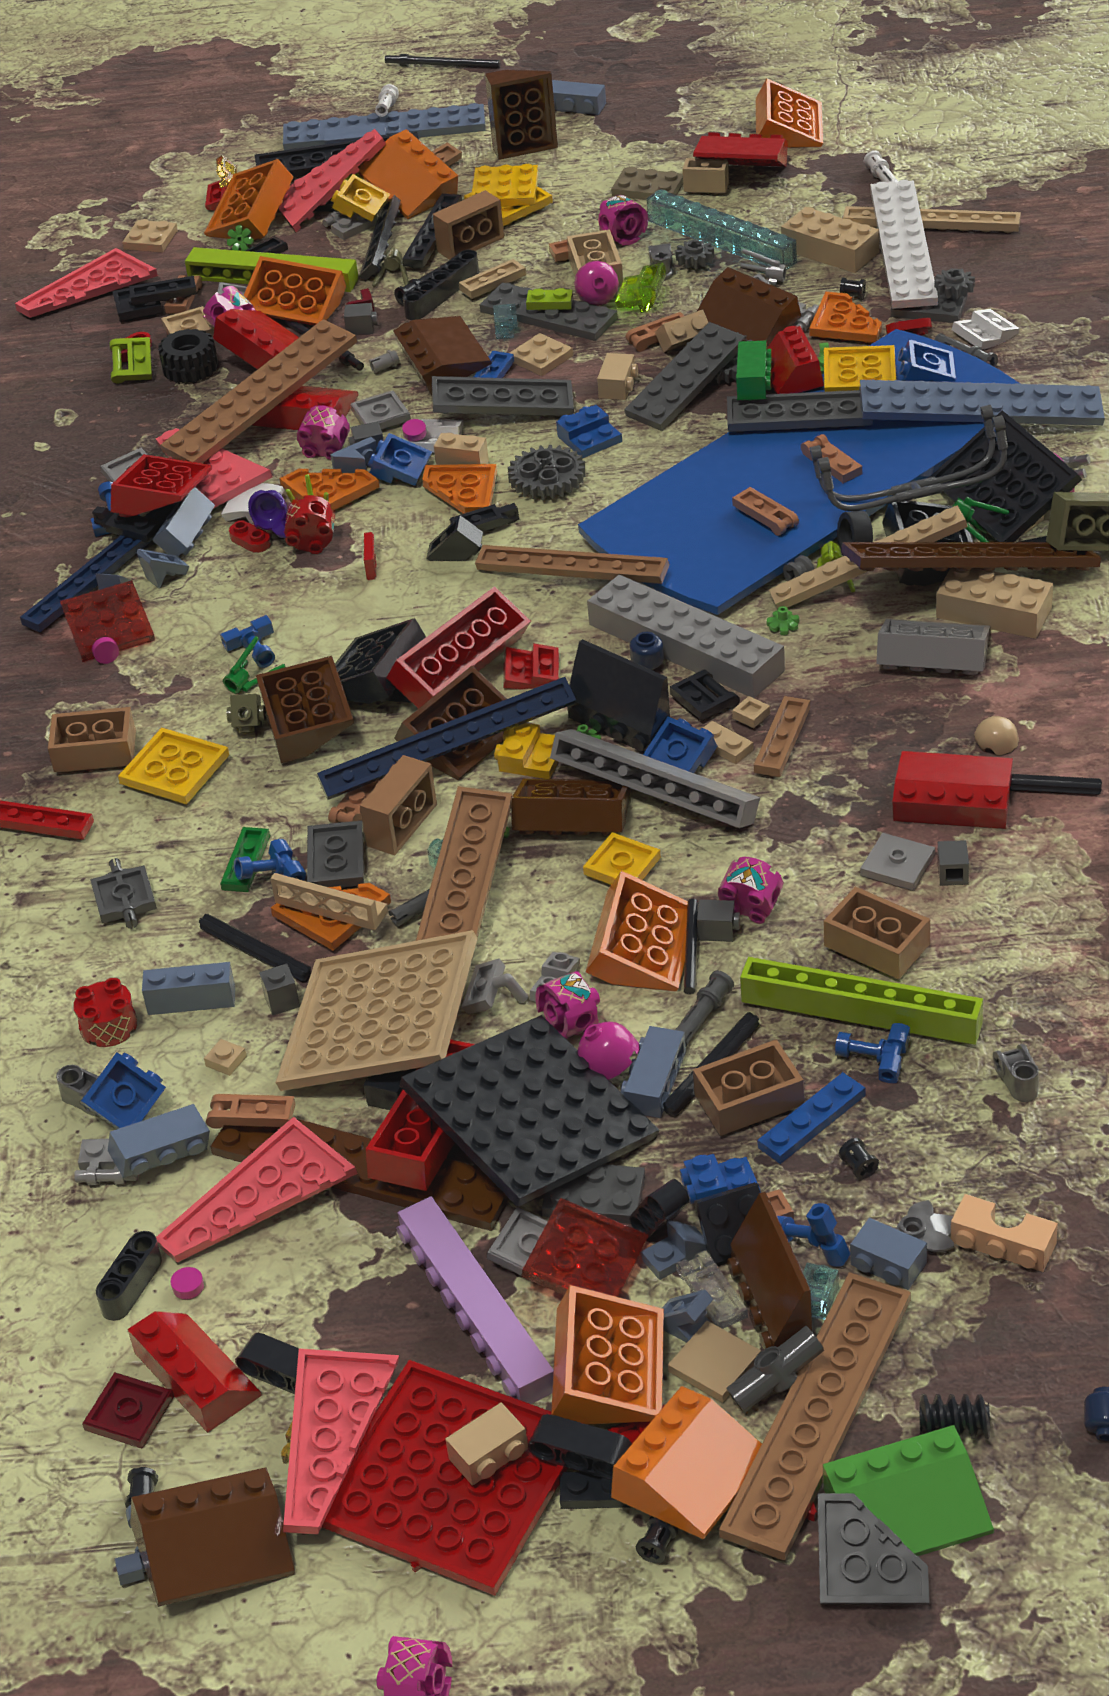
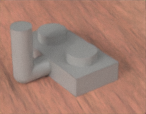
(484, 986)

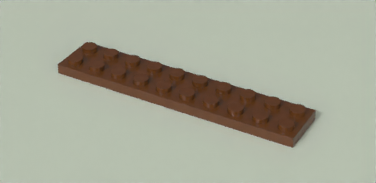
(966, 556)
(458, 1188)

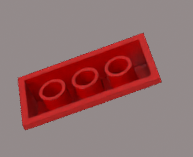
(794, 362)
(192, 1367)

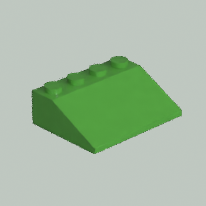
(917, 1489)

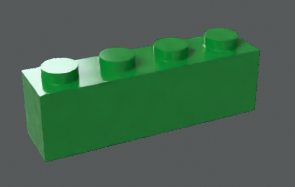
(753, 370)

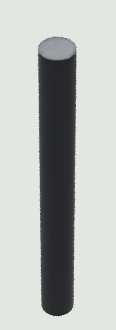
(691, 947)

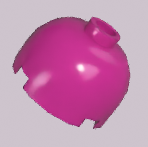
(596, 283)
(608, 1048)

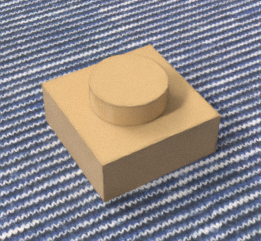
(751, 712)
(225, 1057)

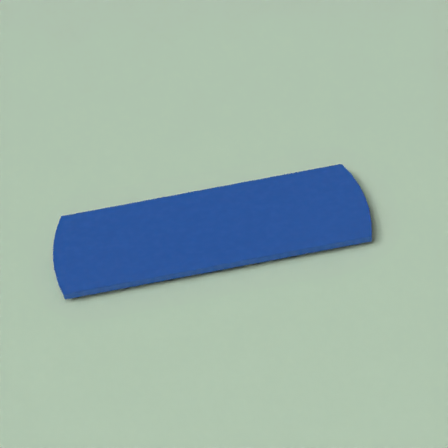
(726, 554)

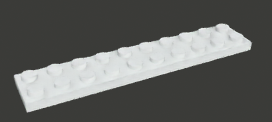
(903, 244)

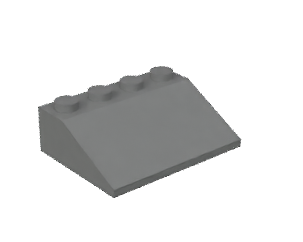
(932, 646)

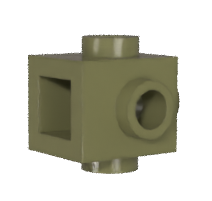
(239, 706)

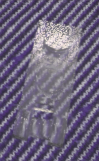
(726, 1305)

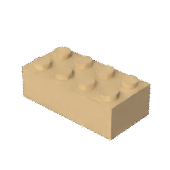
(832, 239)
(995, 600)

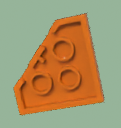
(844, 320)
(462, 485)
(340, 486)
(323, 929)

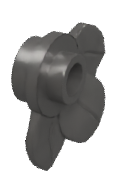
(928, 1226)

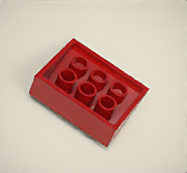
(744, 150)
(252, 335)
(293, 409)
(154, 484)
(952, 789)

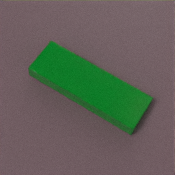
(251, 844)

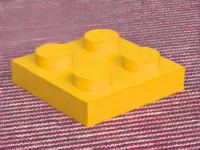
(619, 855)

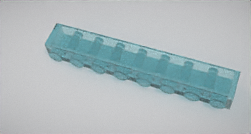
(719, 228)

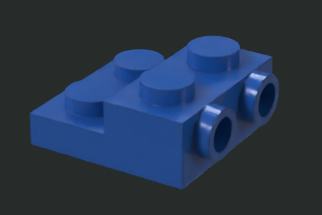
(926, 363)
(588, 431)
(399, 460)
(682, 745)
(123, 1092)
(706, 1177)

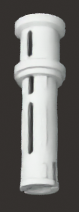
(386, 101)
(880, 168)

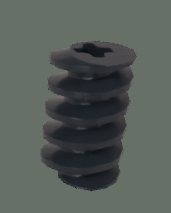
(961, 1415)

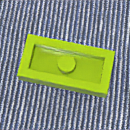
(549, 299)

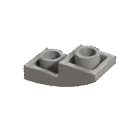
(554, 967)

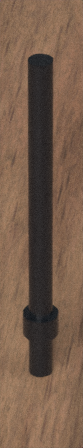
(405, 60)
(346, 358)

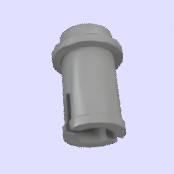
(384, 361)

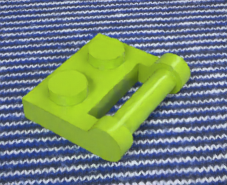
(138, 359)

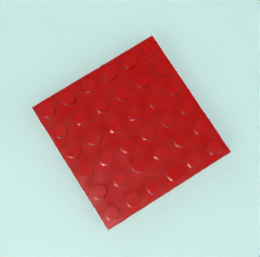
(415, 1501)

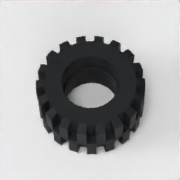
(188, 355)

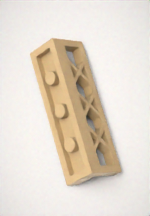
(328, 902)

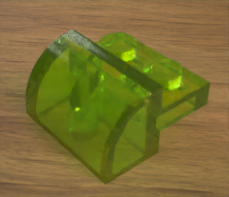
(641, 288)

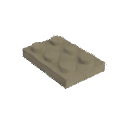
(643, 183)

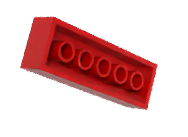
(466, 640)
(409, 1143)

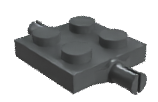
(123, 893)

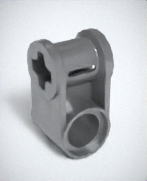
(662, 254)
(1018, 1072)
(74, 1085)

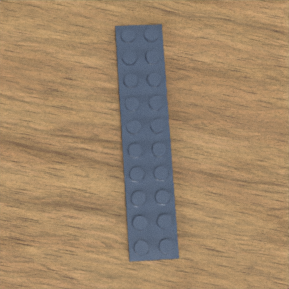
(425, 122)
(963, 401)

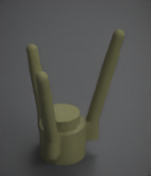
(392, 261)

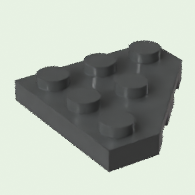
(864, 1558)

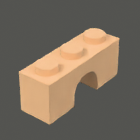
(1025, 1244)

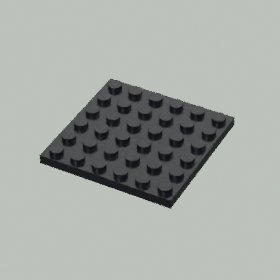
(528, 1109)

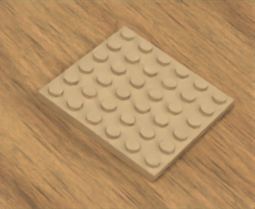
(377, 1011)

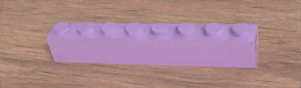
(476, 1302)

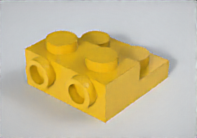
(360, 198)
(526, 752)

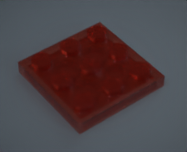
(107, 613)
(584, 1251)

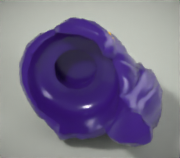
(268, 511)

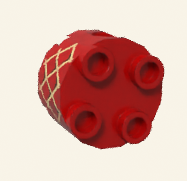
(309, 524)
(105, 1012)

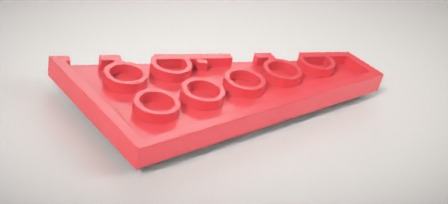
(322, 182)
(95, 278)
(228, 476)
(271, 1179)
(330, 1417)

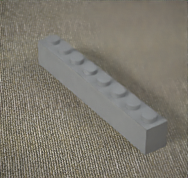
(655, 778)

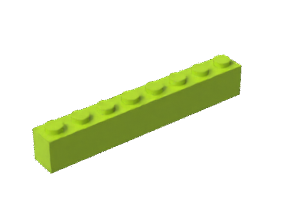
(238, 266)
(861, 1000)

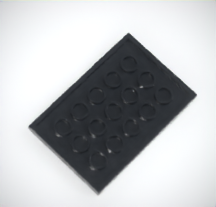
(1021, 487)

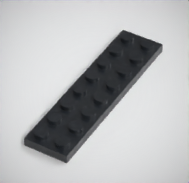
(303, 160)

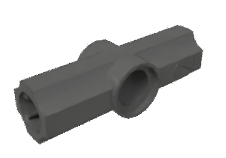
(775, 1369)

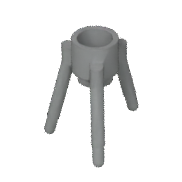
(775, 272)

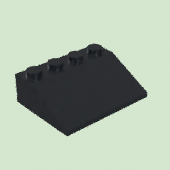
(907, 513)
(370, 659)
(617, 696)

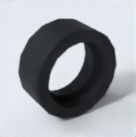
(854, 527)

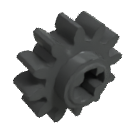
(694, 254)
(954, 283)

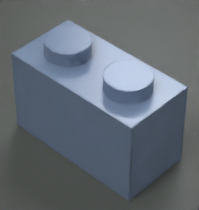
(888, 1253)

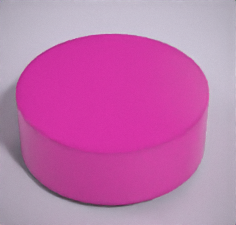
(414, 430)
(105, 650)
(187, 1283)

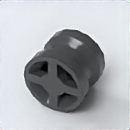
(801, 565)

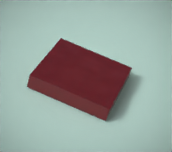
(128, 1410)

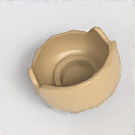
(997, 734)

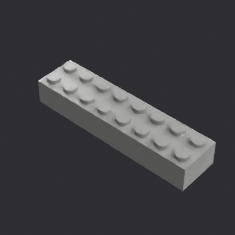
(688, 635)

